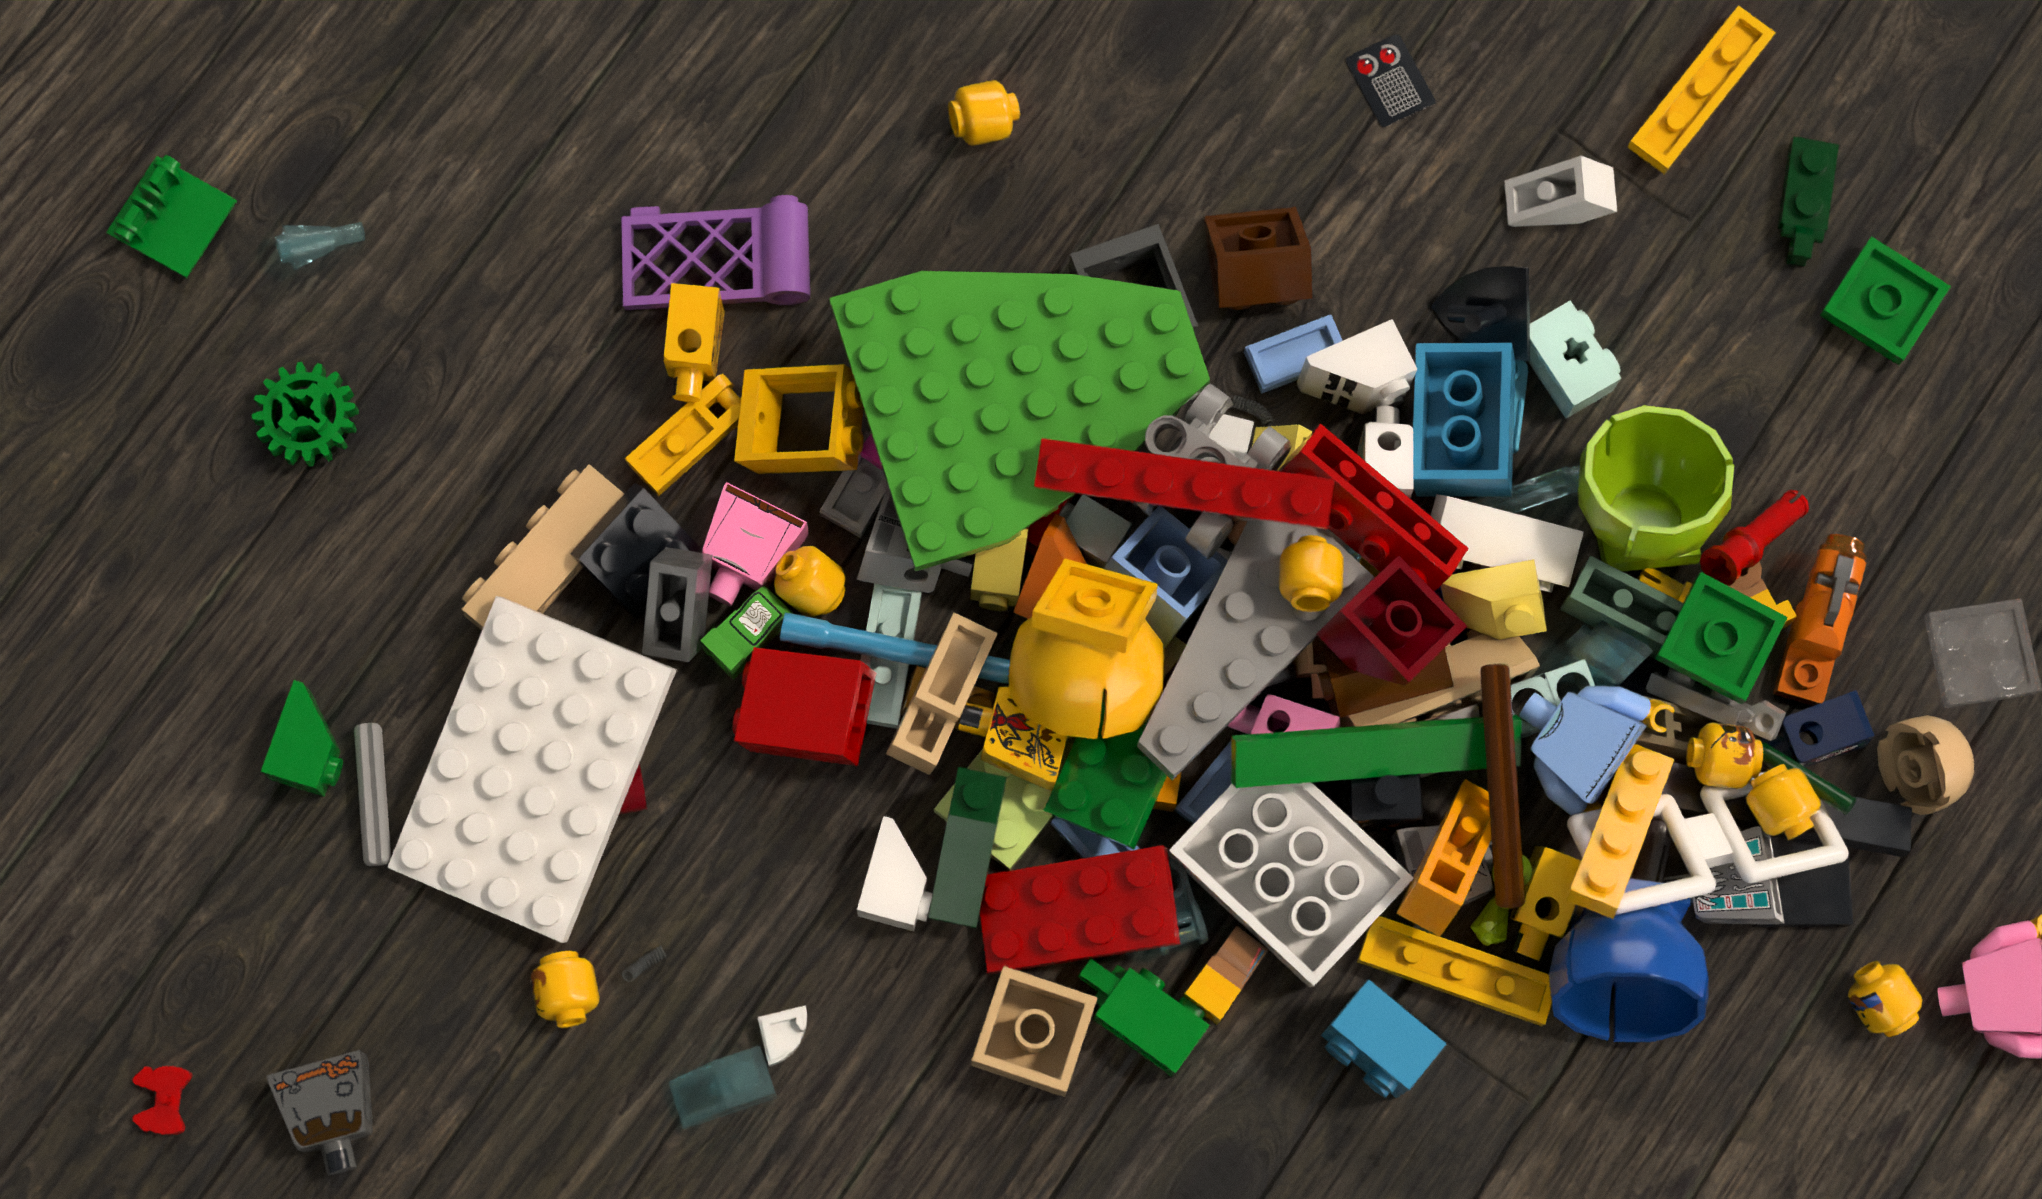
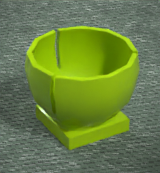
(1654, 487)

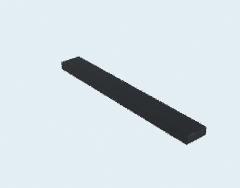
(1867, 827)

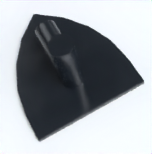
(1489, 308)

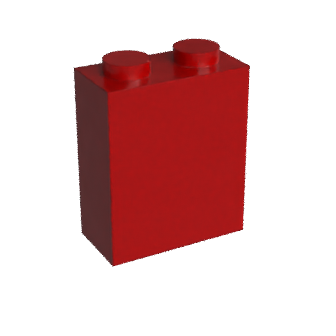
(804, 706)

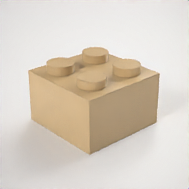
(1034, 1031)

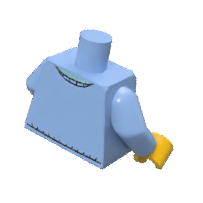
(1586, 740)

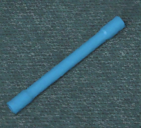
(823, 634)

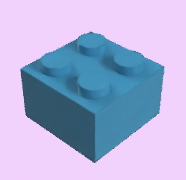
(1382, 1041)

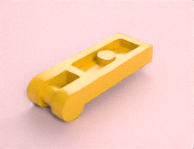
(686, 436)

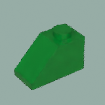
(303, 747)

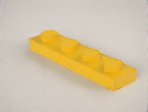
(1701, 89)
(1620, 831)
(1457, 970)

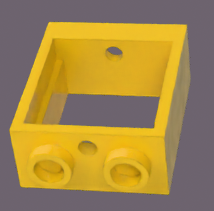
(762, 413)

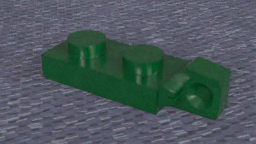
(1806, 196)

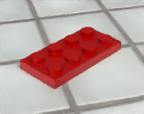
(1079, 910)

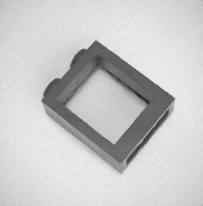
(1129, 251)

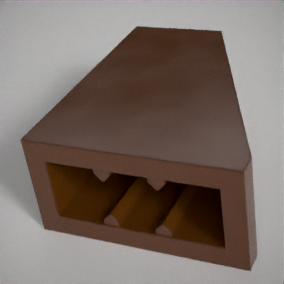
(1361, 692)

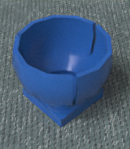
(1647, 958)

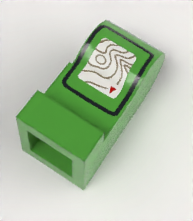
(748, 627)

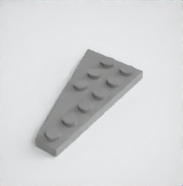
(1238, 644)

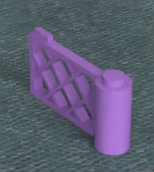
(777, 247)

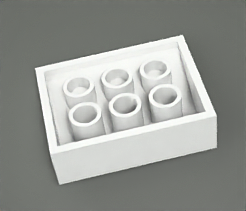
(1291, 872)

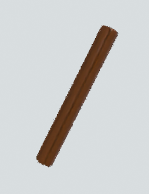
(1502, 785)

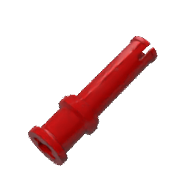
(1745, 545)

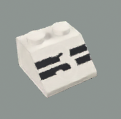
(1361, 370)

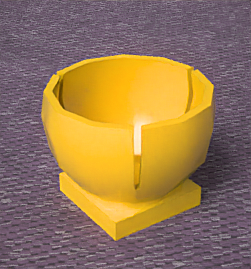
(1085, 639)

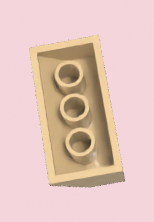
(1465, 664)

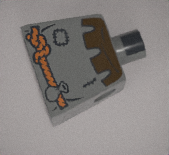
(326, 1106)

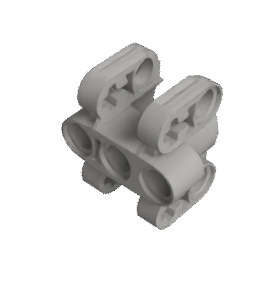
(1203, 415)

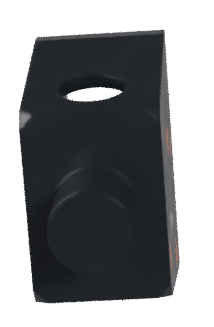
(1381, 802)

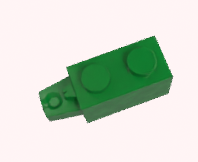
(1144, 1015)

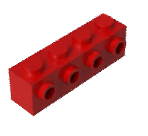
(1374, 513)

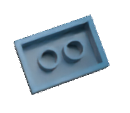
(1463, 419)

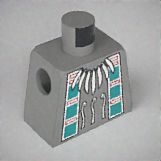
(1733, 898)

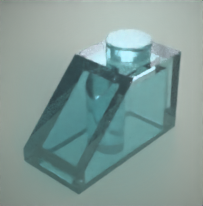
(1608, 653)
(723, 1087)

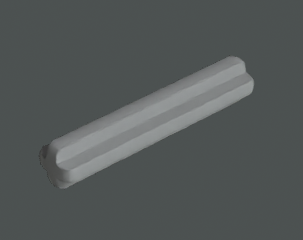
(372, 794)

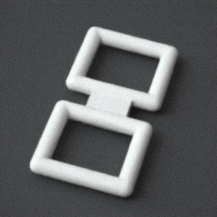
(1712, 842)

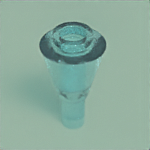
(307, 243)

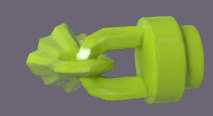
(1493, 920)

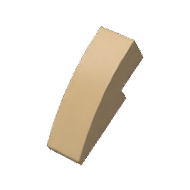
(941, 694)

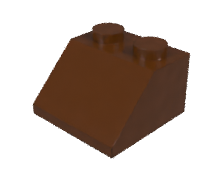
(1258, 258)

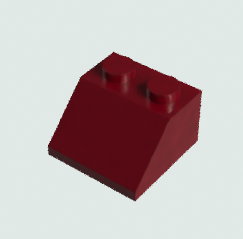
(1392, 626)

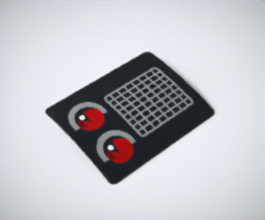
(1390, 80)

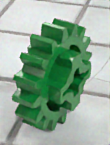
(295, 429)

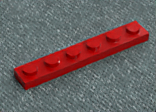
(1184, 483)

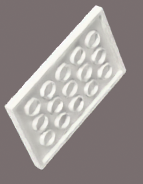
(531, 769)

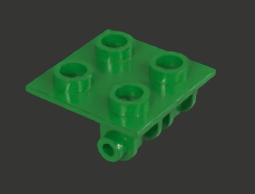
(171, 216)

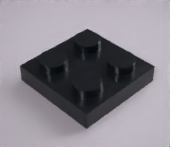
(626, 542)

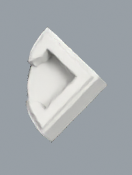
(782, 1033)

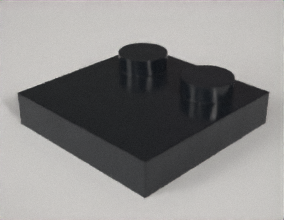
(1813, 896)

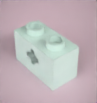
(1571, 382)

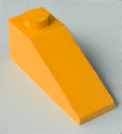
(1450, 861)

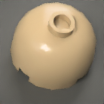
(1926, 762)

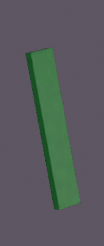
(1362, 752)

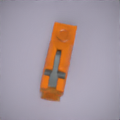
(1822, 620)

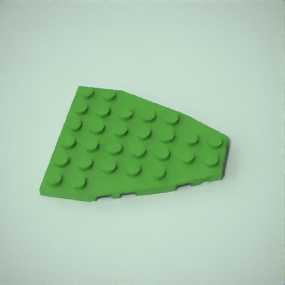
(985, 364)

